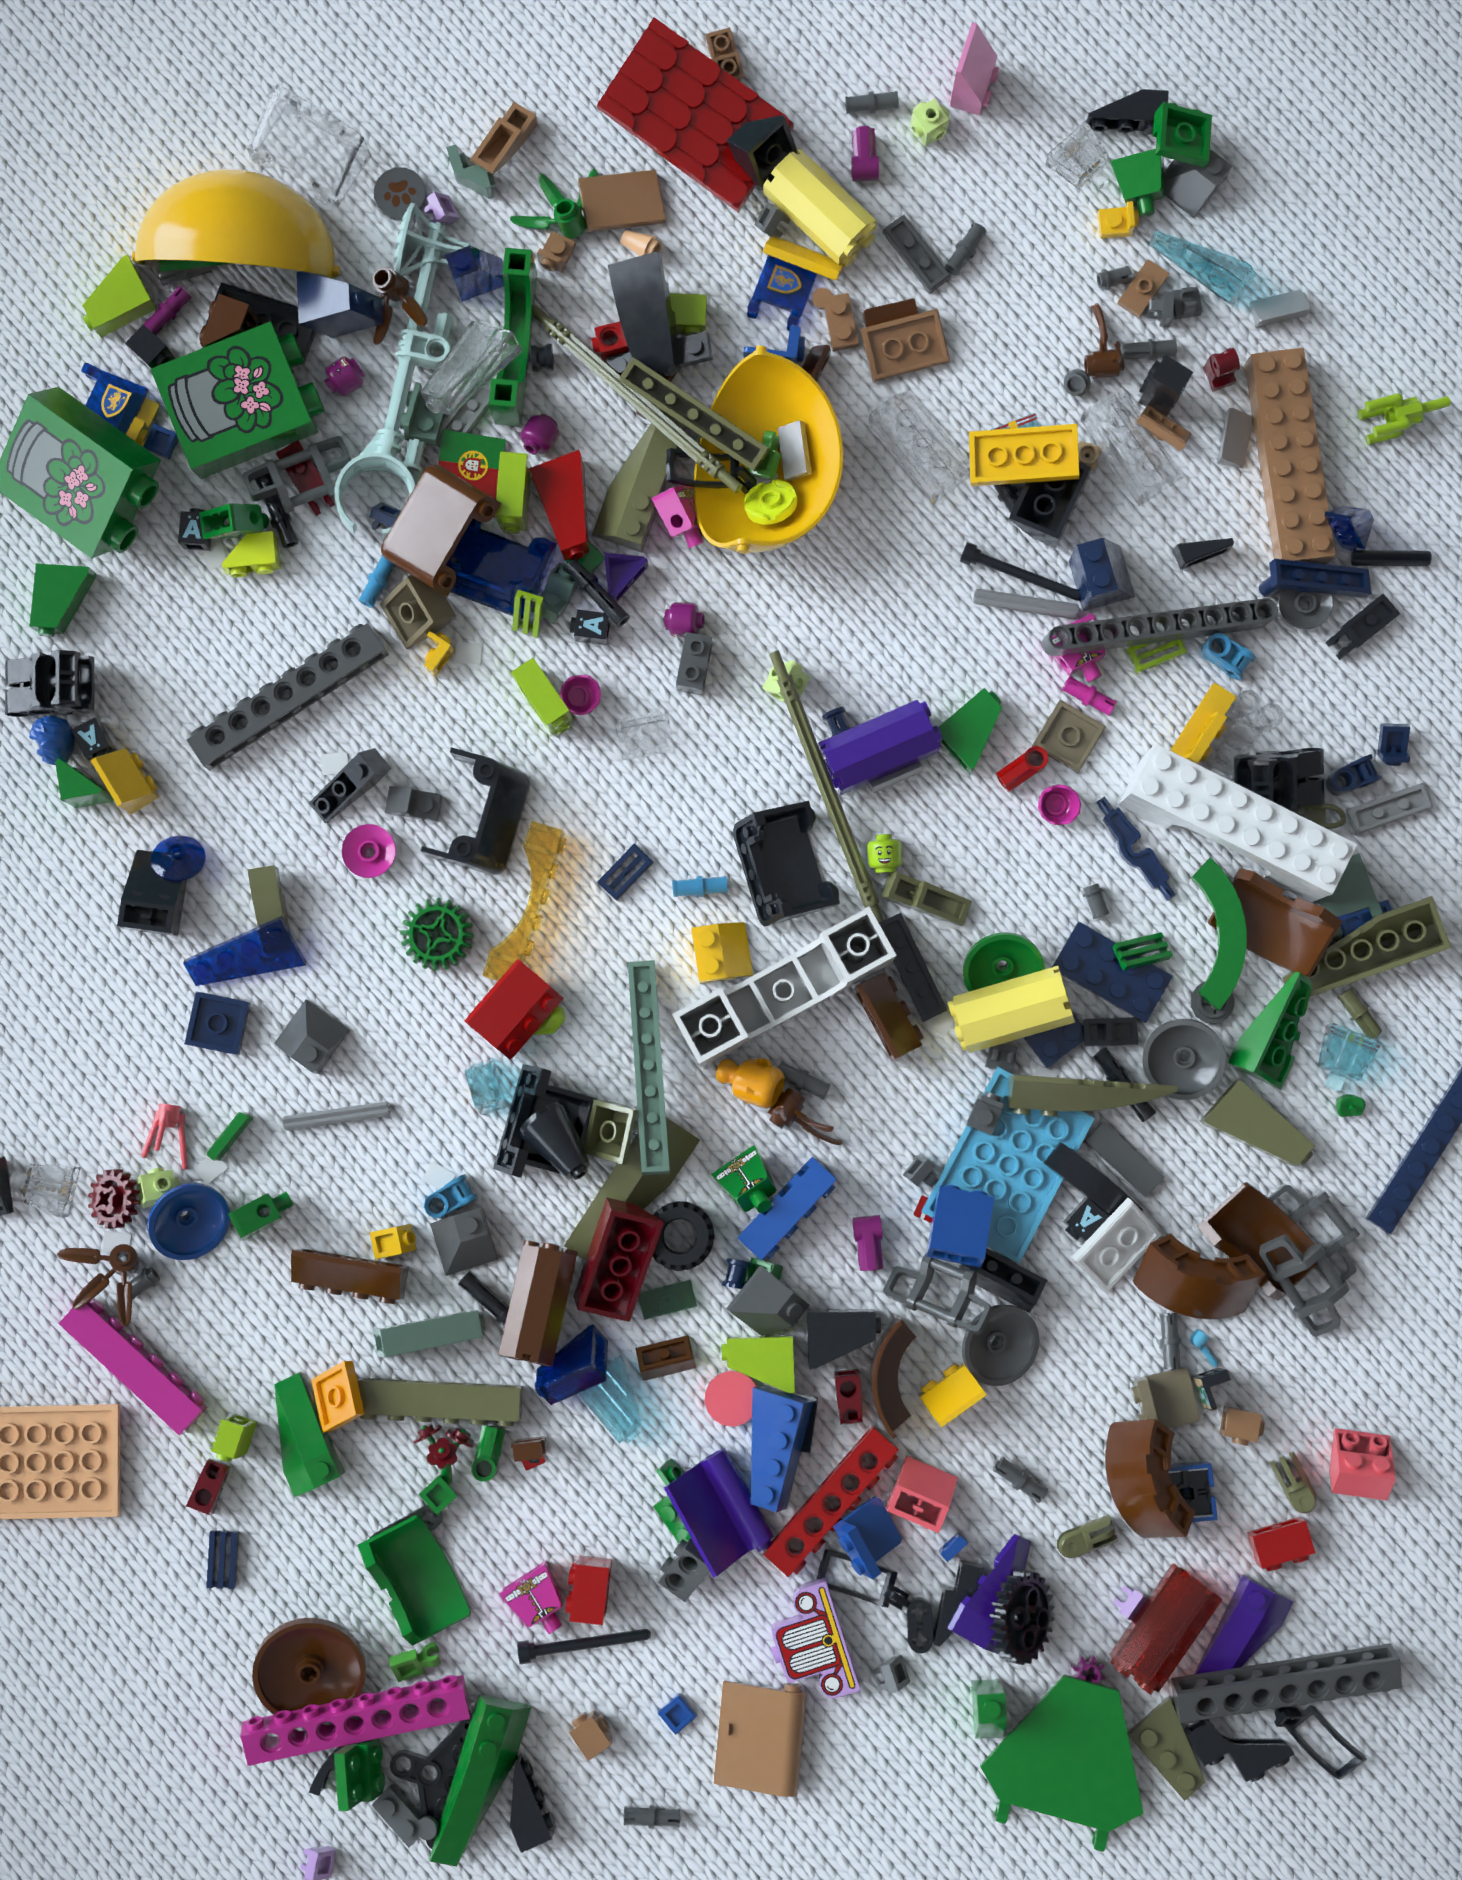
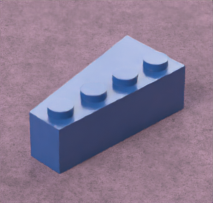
(787, 1208)
(777, 1441)

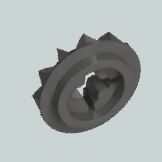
(1205, 1012)

